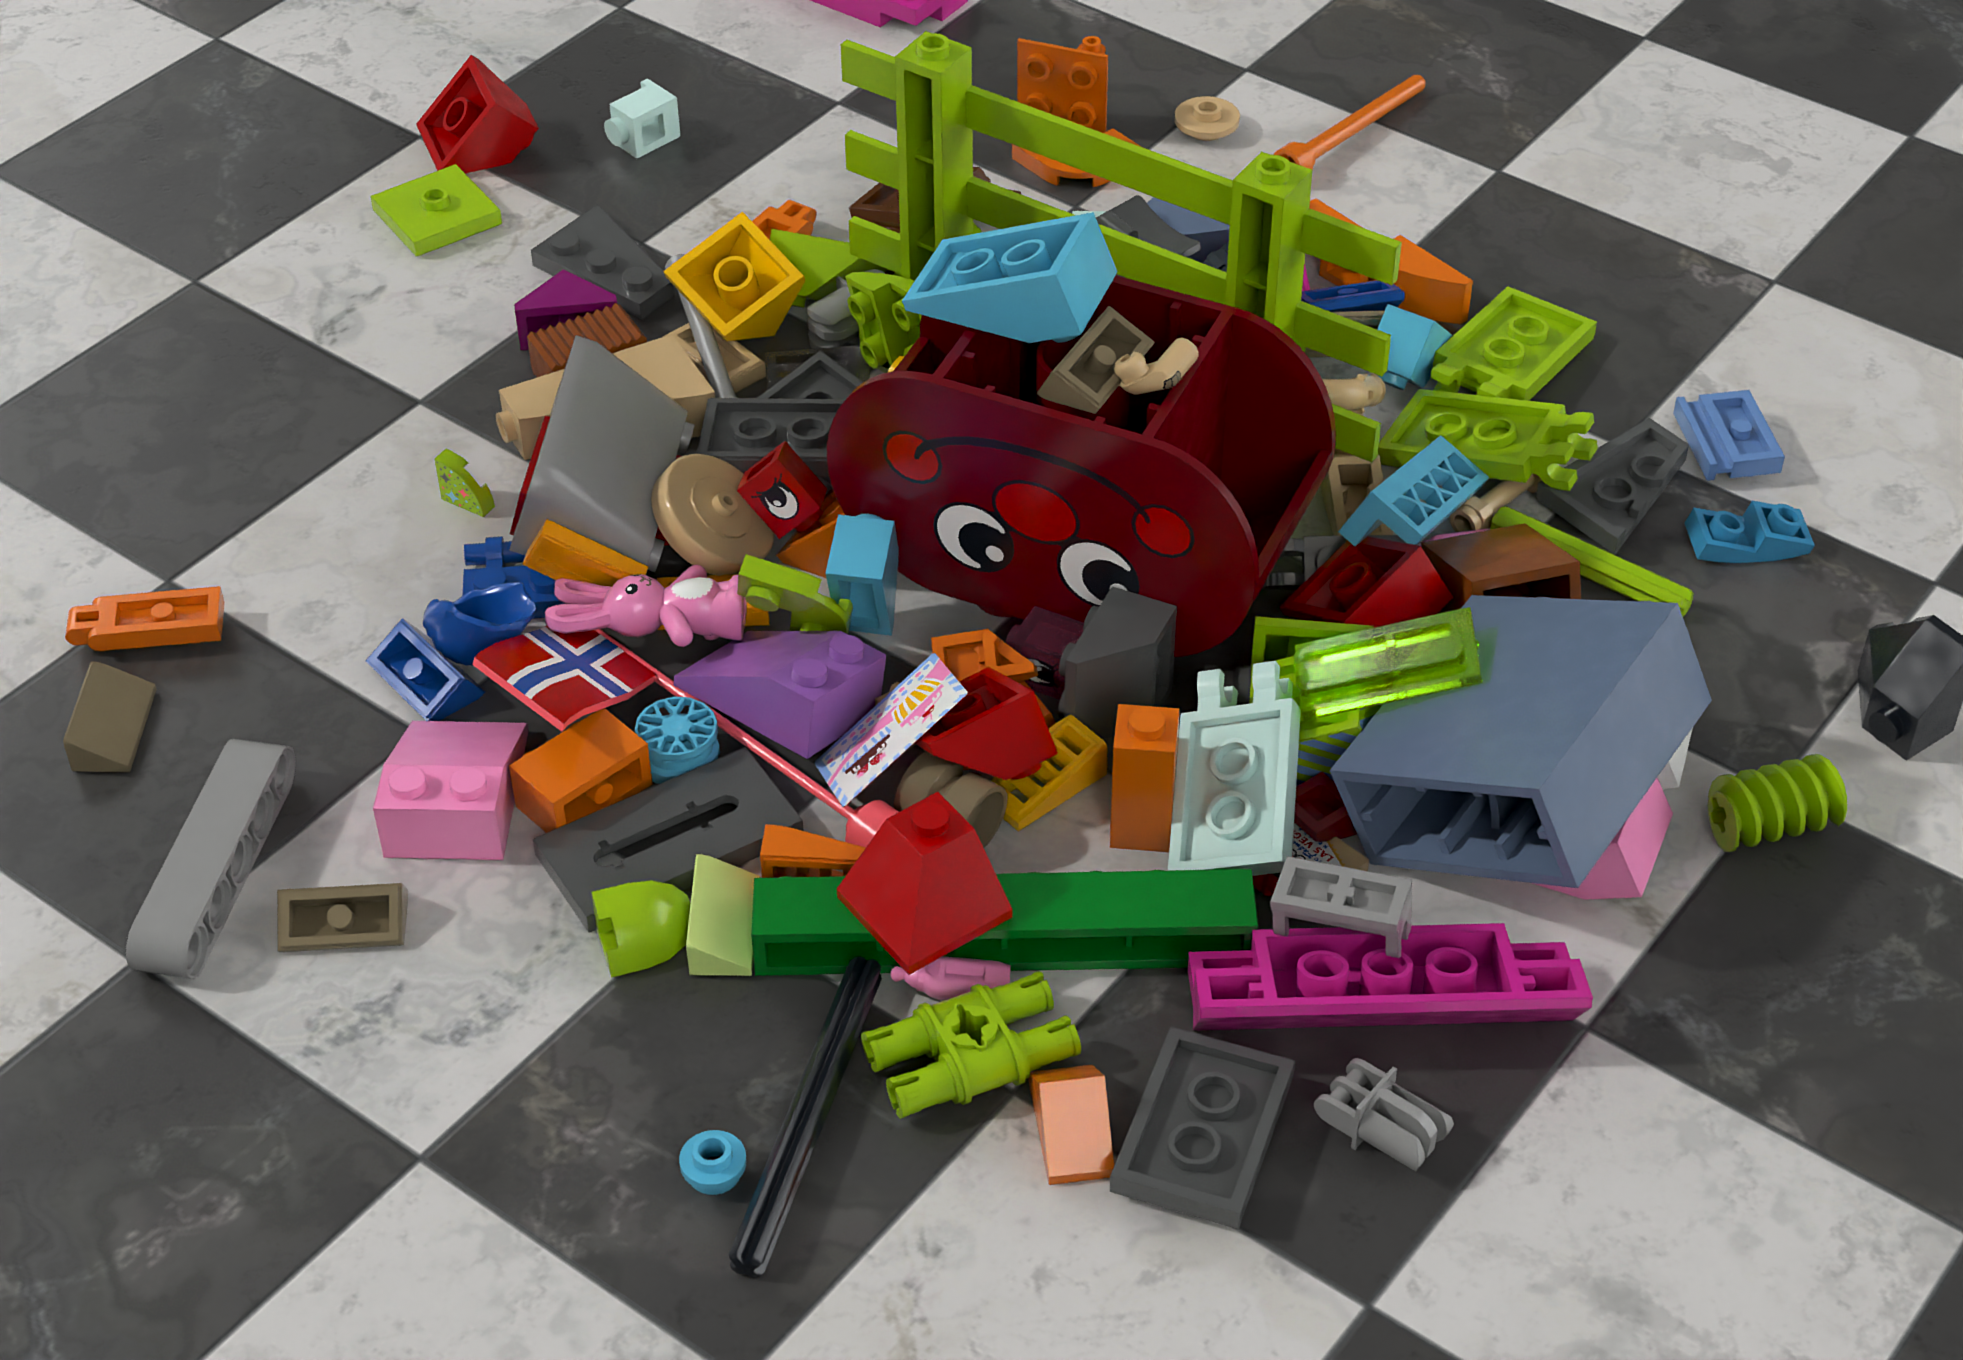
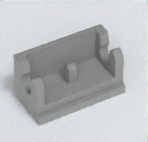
(1344, 900)

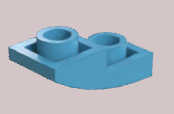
(1760, 535)

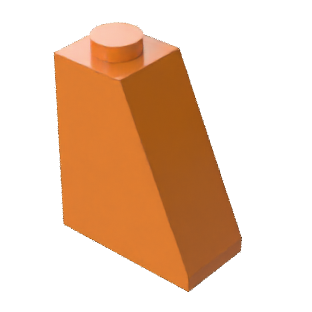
(1143, 777)

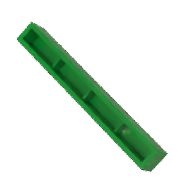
(1054, 925)

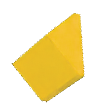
(738, 281)

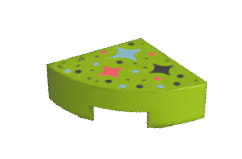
(459, 486)

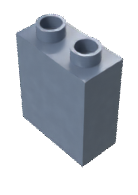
(1540, 756)

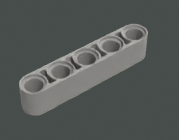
(211, 859)

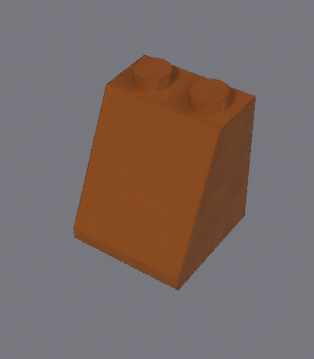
(1503, 563)

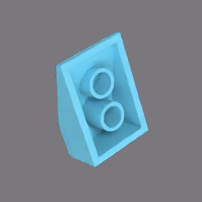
(1018, 280)

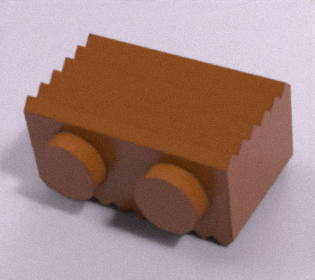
(610, 328)

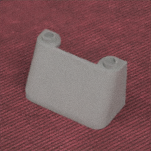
(602, 456)

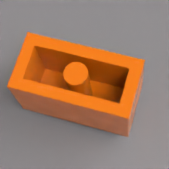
(581, 771)

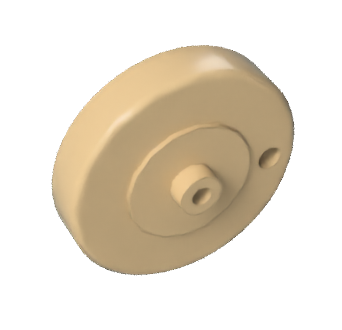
(706, 516)

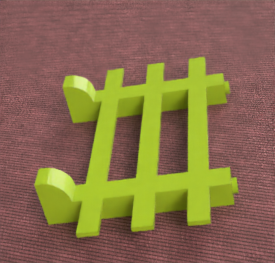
(1262, 205)

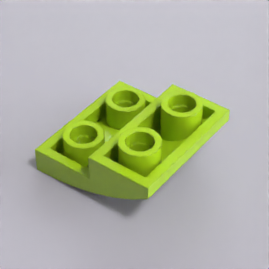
(881, 316)

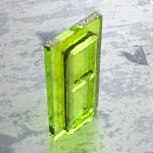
(1387, 664)

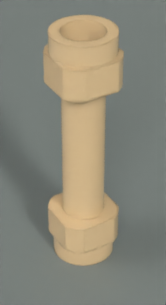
(1478, 512)

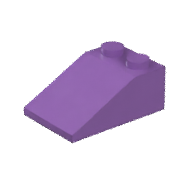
(790, 684)

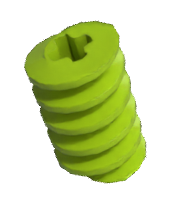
(1775, 801)

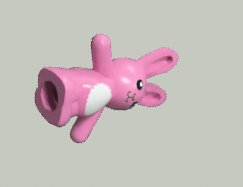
(641, 605)

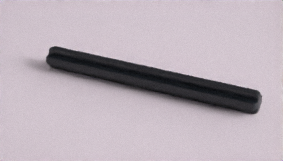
(805, 1119)

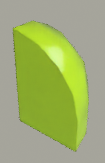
(640, 924)

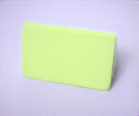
(720, 919)

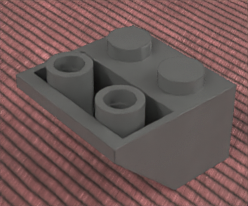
(1119, 660)

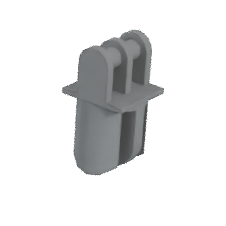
(831, 320)
(1382, 1113)

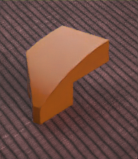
(975, 650)

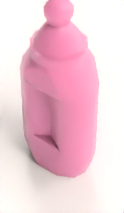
(954, 976)

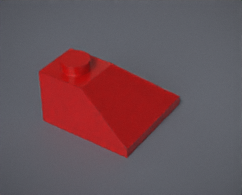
(476, 121)
(1370, 586)
(993, 729)
(924, 884)

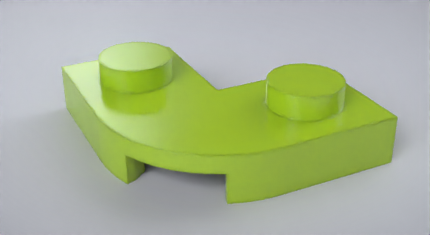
(778, 586)

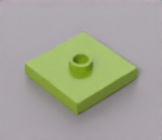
(436, 210)

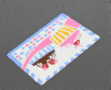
(890, 729)

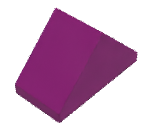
(558, 300)

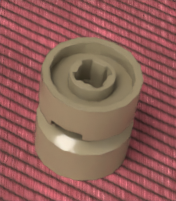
(972, 795)

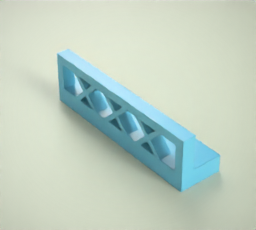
(1415, 481)

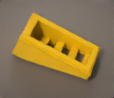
(1082, 762)

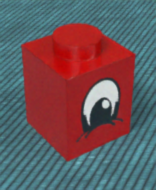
(783, 491)

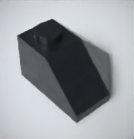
(1911, 683)

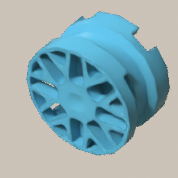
(678, 739)

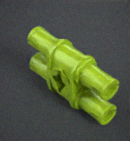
(970, 1044)

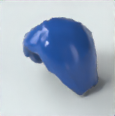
(478, 620)

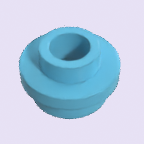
(715, 1175)

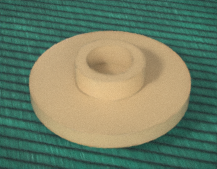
(1207, 118)

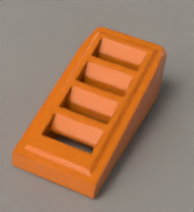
(804, 854)

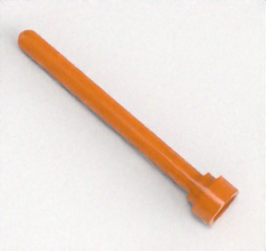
(1307, 153)

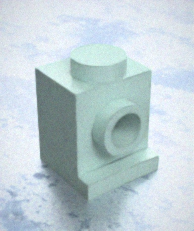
(643, 120)

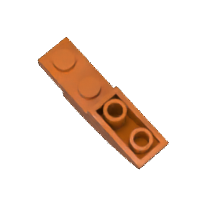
(1427, 282)

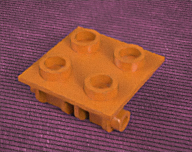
(1065, 80)

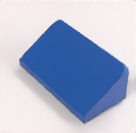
(1355, 297)
(422, 673)

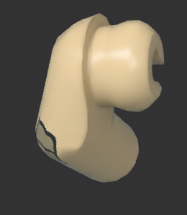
(1159, 375)

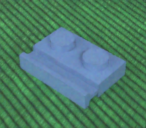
(1729, 435)

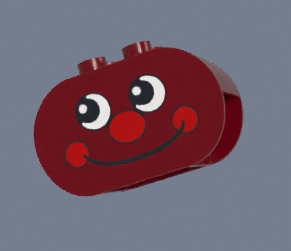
(1055, 505)

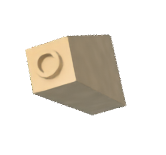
(658, 361)

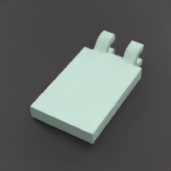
(1236, 776)

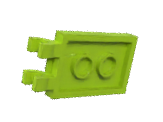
(1511, 347)
(1497, 434)

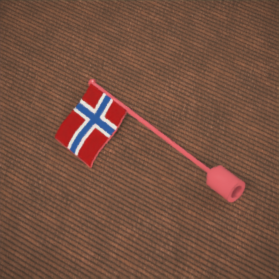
(590, 670)

